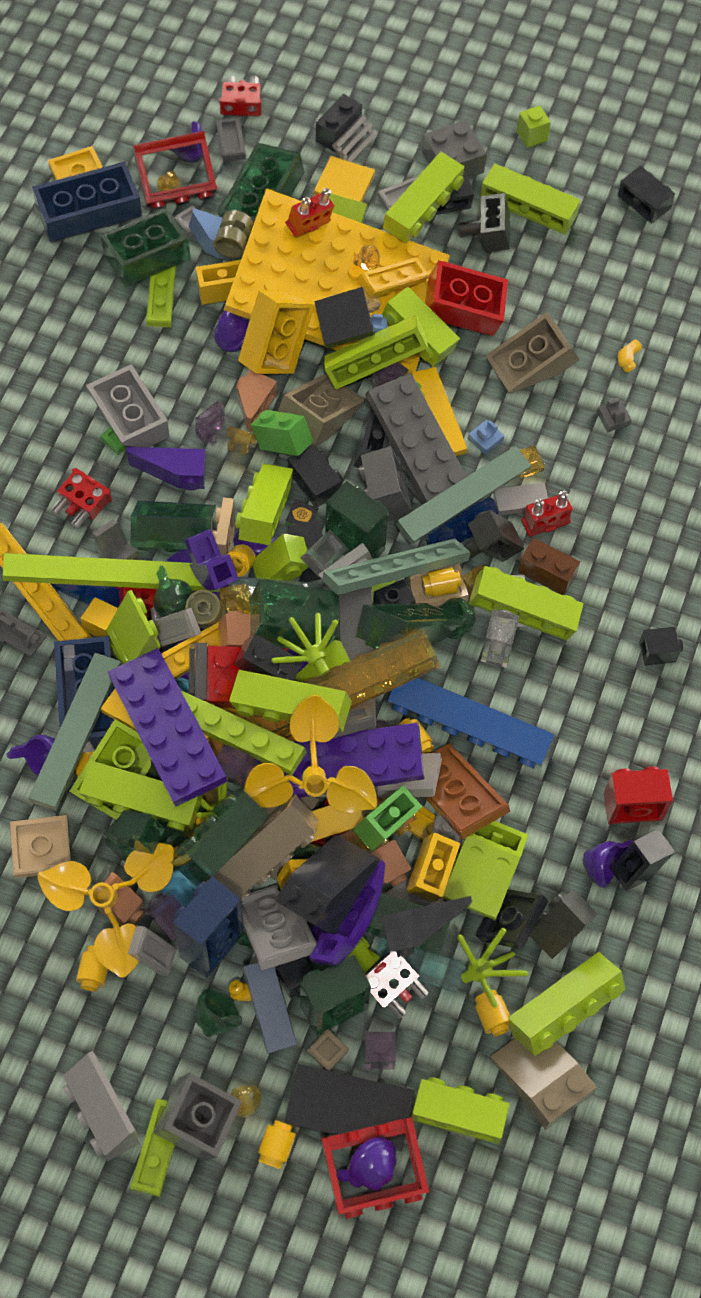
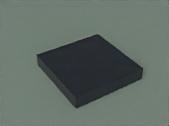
(344, 317)
(517, 915)

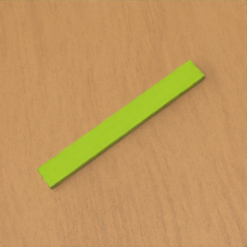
(93, 571)

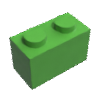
(282, 432)
(387, 818)

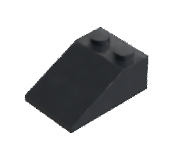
(328, 884)
(416, 926)

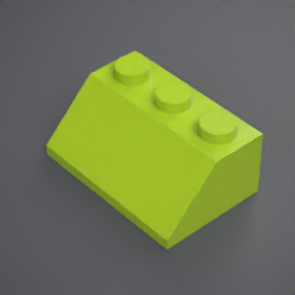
(120, 749)

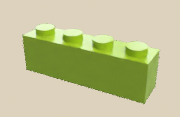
(423, 197)
(532, 199)
(375, 352)
(264, 504)
(533, 604)
(278, 697)
(136, 794)
(566, 1004)

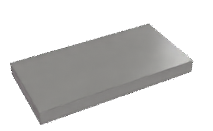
(274, 930)

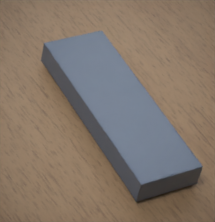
(269, 1008)

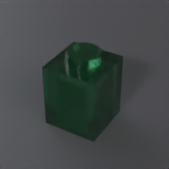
(138, 832)

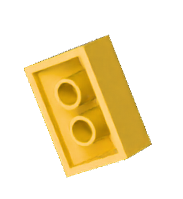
(275, 333)

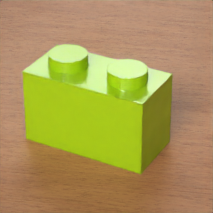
(281, 559)

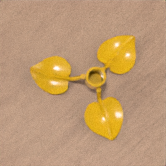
(347, 793)
(68, 884)

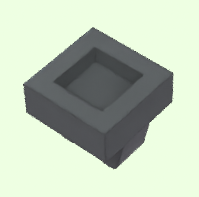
(614, 415)

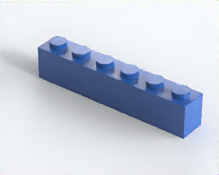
(473, 720)

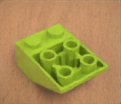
(130, 630)
(486, 867)

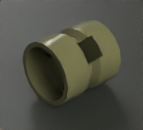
(233, 234)
(206, 608)

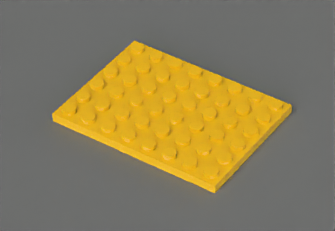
(317, 262)

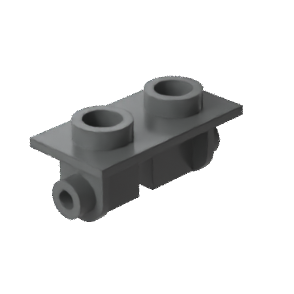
(20, 634)

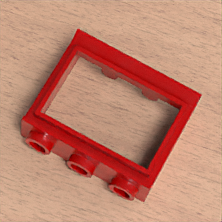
(182, 194)
(381, 1199)

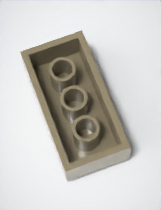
(268, 846)

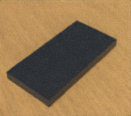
(344, 1103)

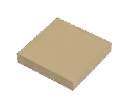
(39, 844)

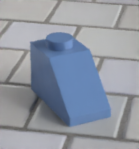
(205, 229)

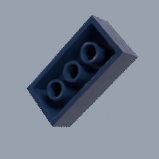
(87, 201)
(71, 664)
(208, 926)

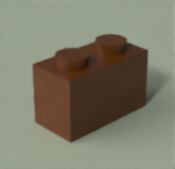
(548, 566)

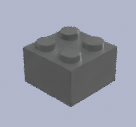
(458, 143)
(386, 482)
(197, 1117)

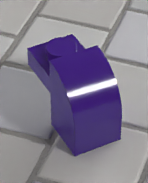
(208, 564)

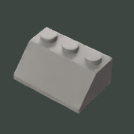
(129, 408)
(99, 1108)

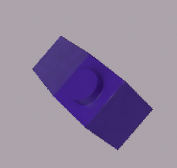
(175, 466)

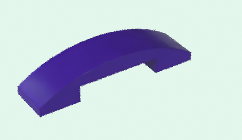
(335, 947)

